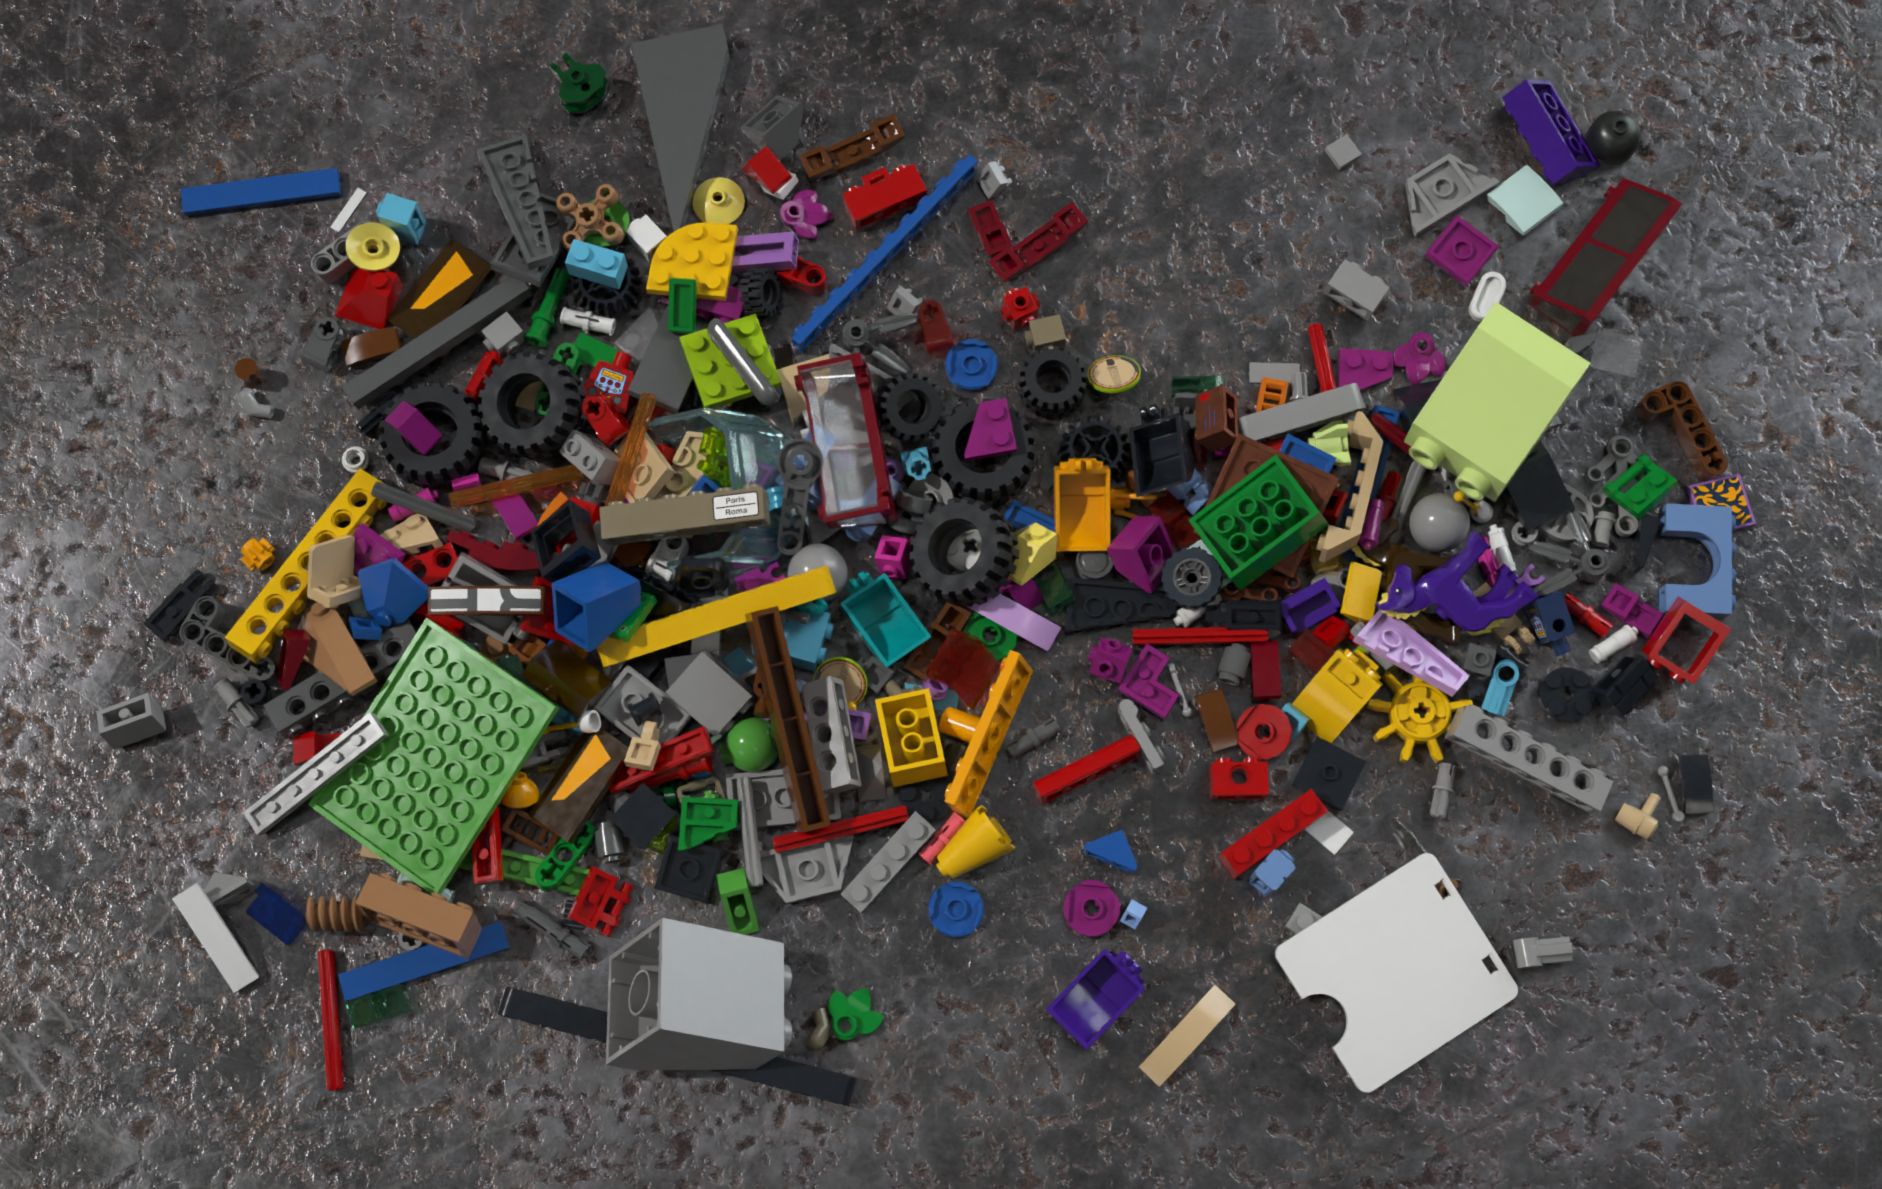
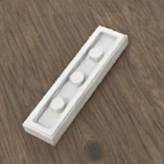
(215, 937)

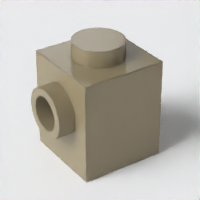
(1045, 332)

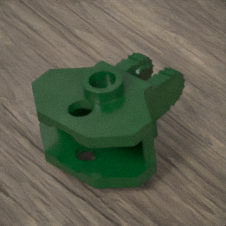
(580, 84)

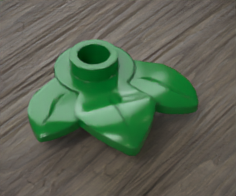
(854, 1010)

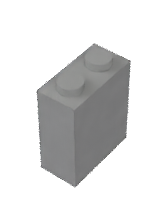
(711, 693)

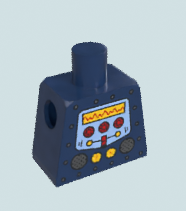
(1550, 621)

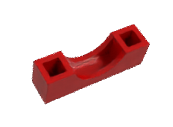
(1272, 833)

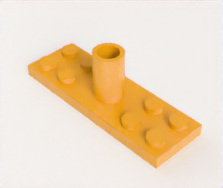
(984, 733)

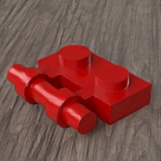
(593, 898)

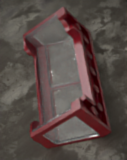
(850, 438)

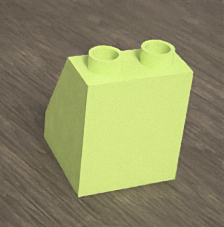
(1494, 403)

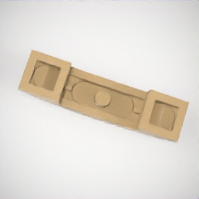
(1187, 1035)

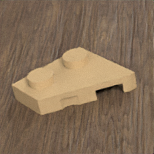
(412, 534)

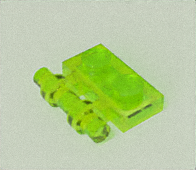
(714, 449)

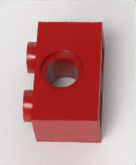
(1224, 788)

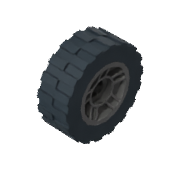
(1178, 570)

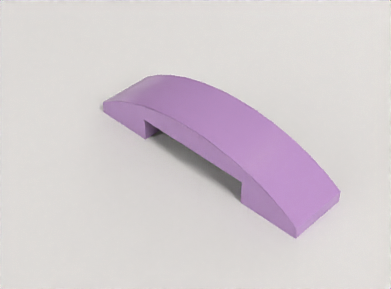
(1019, 620)

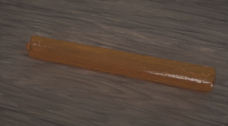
(632, 448)
(514, 486)

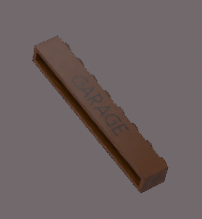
(787, 719)

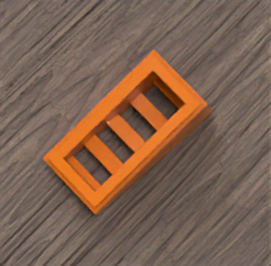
(1271, 385)

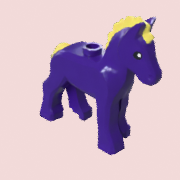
(1452, 595)

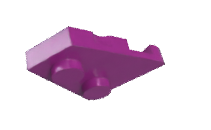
(1364, 367)

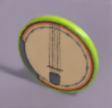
(1114, 374)
(850, 672)

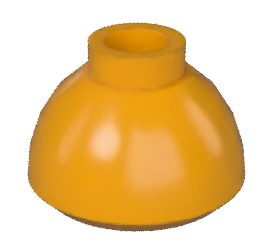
(521, 793)

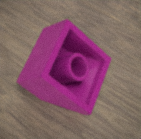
(1142, 551)

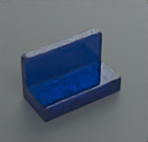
(276, 914)

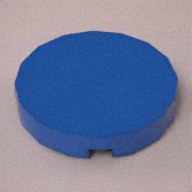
(971, 365)
(956, 909)

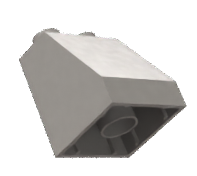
(696, 1000)

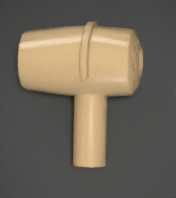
(1640, 821)

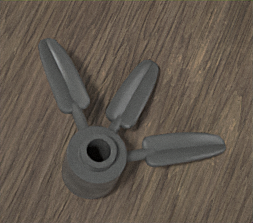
(879, 351)
(1590, 567)

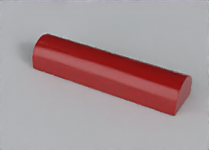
(1087, 769)
(488, 853)

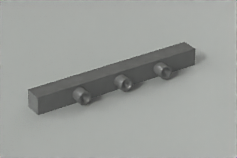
(436, 341)

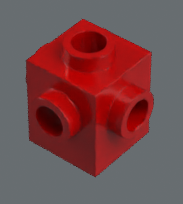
(1018, 315)

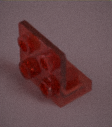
(964, 666)

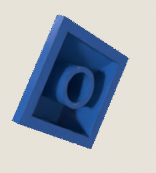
(391, 592)

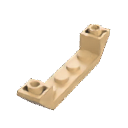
(1362, 437)

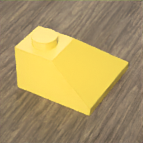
(1036, 551)

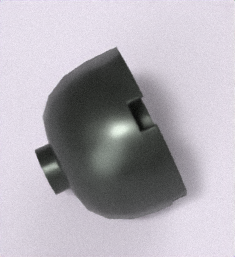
(1613, 137)

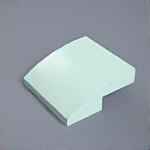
(1525, 200)

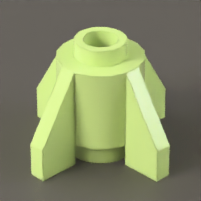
(1334, 441)

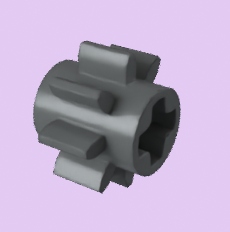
(594, 492)

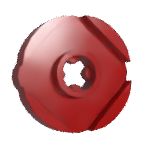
(1248, 732)

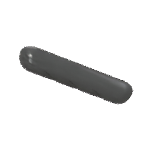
(742, 363)

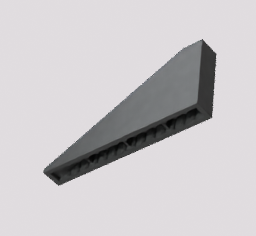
(681, 91)

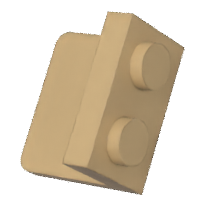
(332, 572)

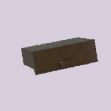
(566, 678)

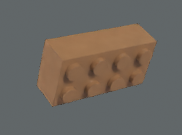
(419, 914)

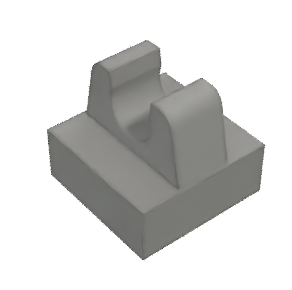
(993, 180)
(904, 302)

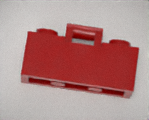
(885, 198)

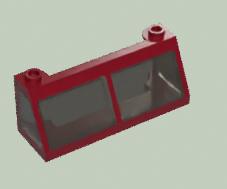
(1603, 255)

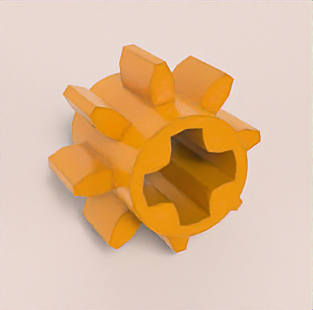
(257, 554)

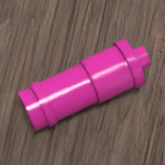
(399, 513)

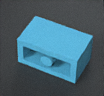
(402, 217)
(596, 264)

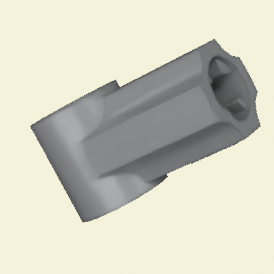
(1535, 952)

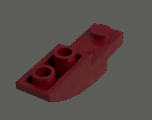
(510, 560)

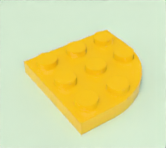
(695, 252)

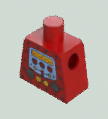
(613, 382)

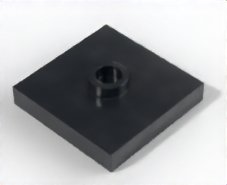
(1328, 773)
(689, 872)

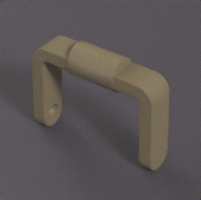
(698, 784)

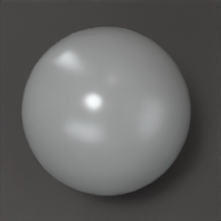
(1439, 523)
(820, 555)

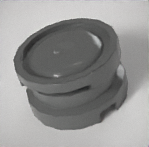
(1093, 565)

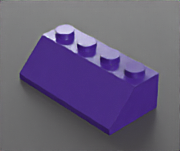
(1550, 131)

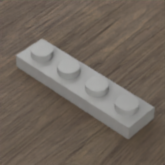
(888, 862)

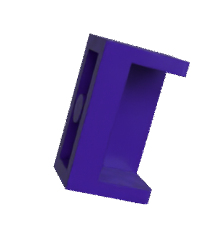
(1310, 606)

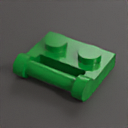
(1644, 493)

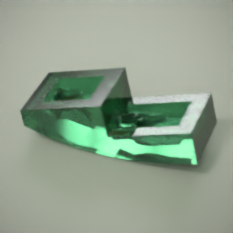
(378, 1006)

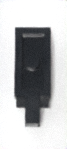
(1246, 614)

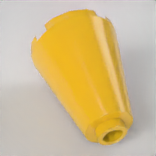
(974, 845)

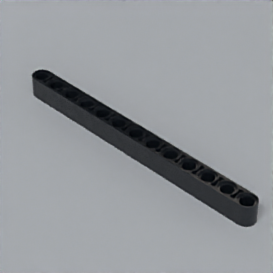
(593, 1025)

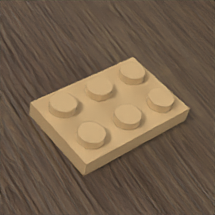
(649, 473)

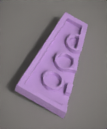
(1411, 652)

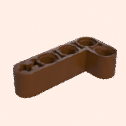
(1686, 432)

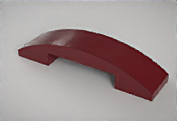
(1040, 244)

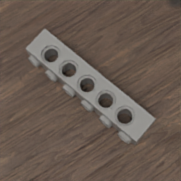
(1594, 783)

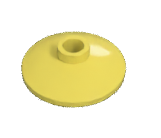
(722, 211)
(368, 237)

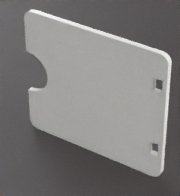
(1400, 970)

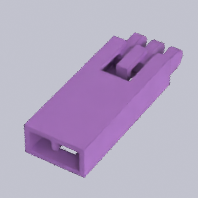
(770, 251)

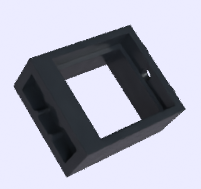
(577, 556)

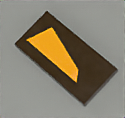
(441, 290)
(580, 783)

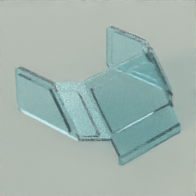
(752, 459)

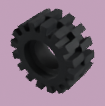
(761, 292)

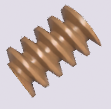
(334, 915)

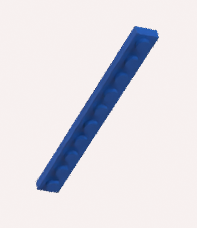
(878, 259)

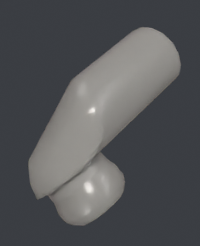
(250, 405)

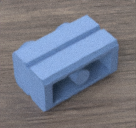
(1272, 872)

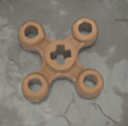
(596, 212)

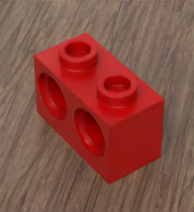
(431, 562)

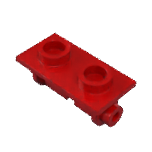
(483, 369)

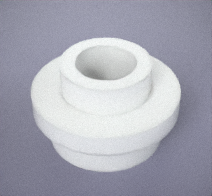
(354, 452)

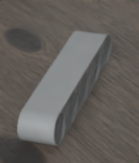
(1302, 414)

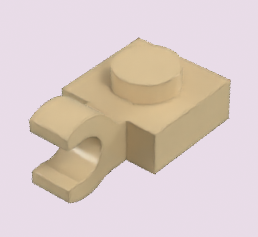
(644, 750)

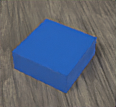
(364, 628)

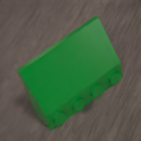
(1258, 522)

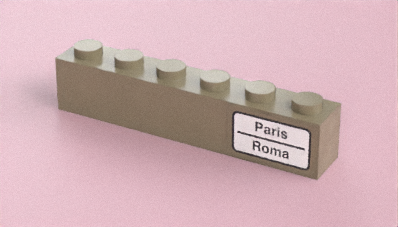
(684, 515)

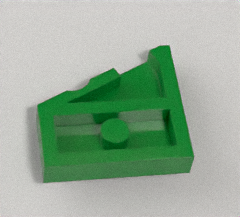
(705, 820)

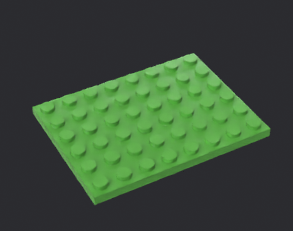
(449, 757)

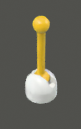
(1480, 508)
(587, 723)

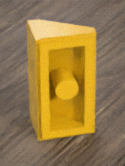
(1361, 592)

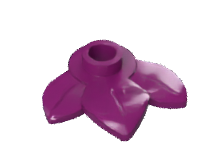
(808, 214)
(1419, 362)

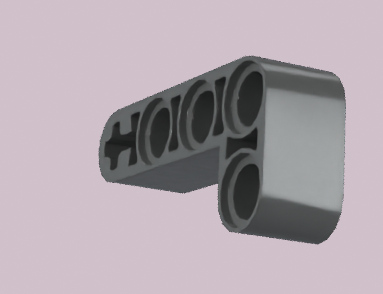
(210, 637)

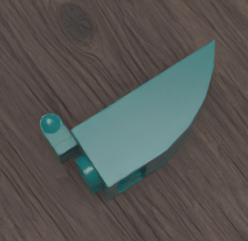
(882, 618)

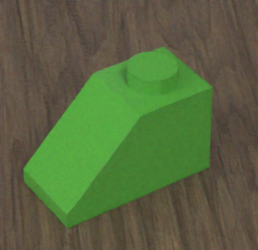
(737, 902)

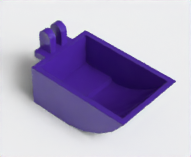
(1098, 996)

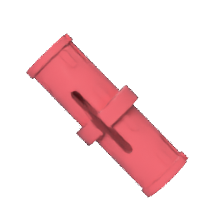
(941, 838)

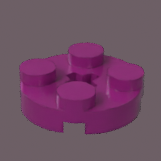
(1104, 899)

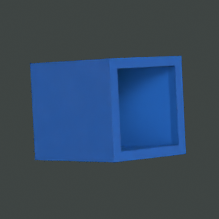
(594, 603)

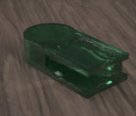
(1195, 384)
(1055, 589)

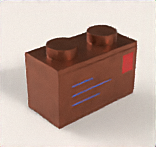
(1216, 418)

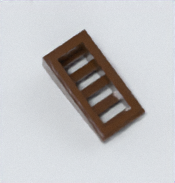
(506, 829)

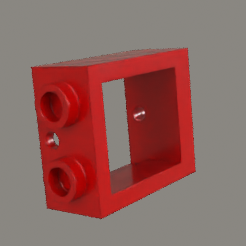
(1665, 629)

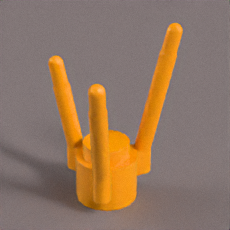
(1121, 498)

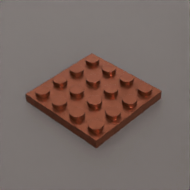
(1248, 456)

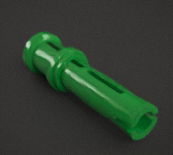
(544, 318)

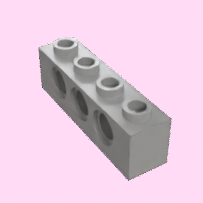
(815, 696)

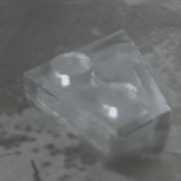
(638, 337)

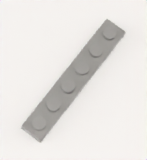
(316, 773)

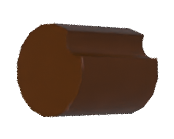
(249, 372)

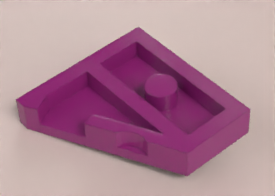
(991, 431)

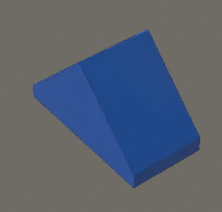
(1112, 850)

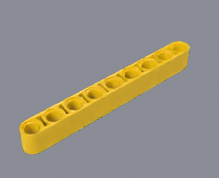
(718, 615)

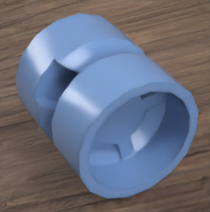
(1193, 502)

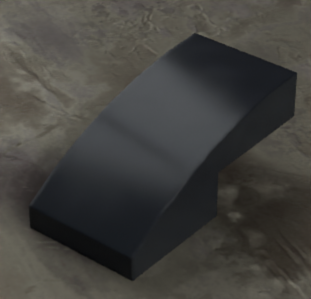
(1696, 783)

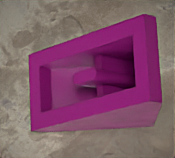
(414, 427)

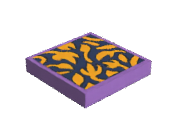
(1724, 492)

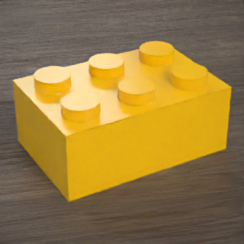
(911, 737)

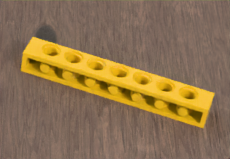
(293, 570)

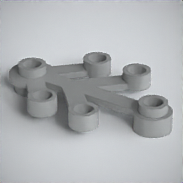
(1621, 461)

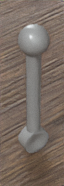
(1187, 711)
(1677, 816)

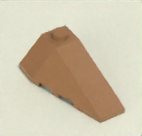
(334, 649)

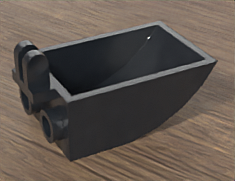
(1161, 451)

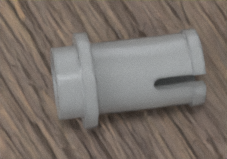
(1603, 528)

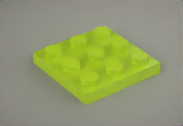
(712, 373)

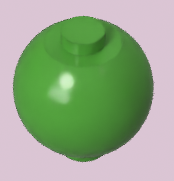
(750, 745)

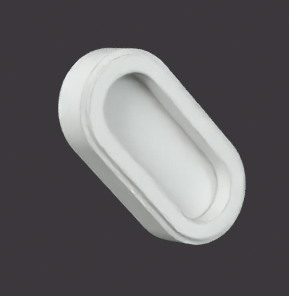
(1487, 293)

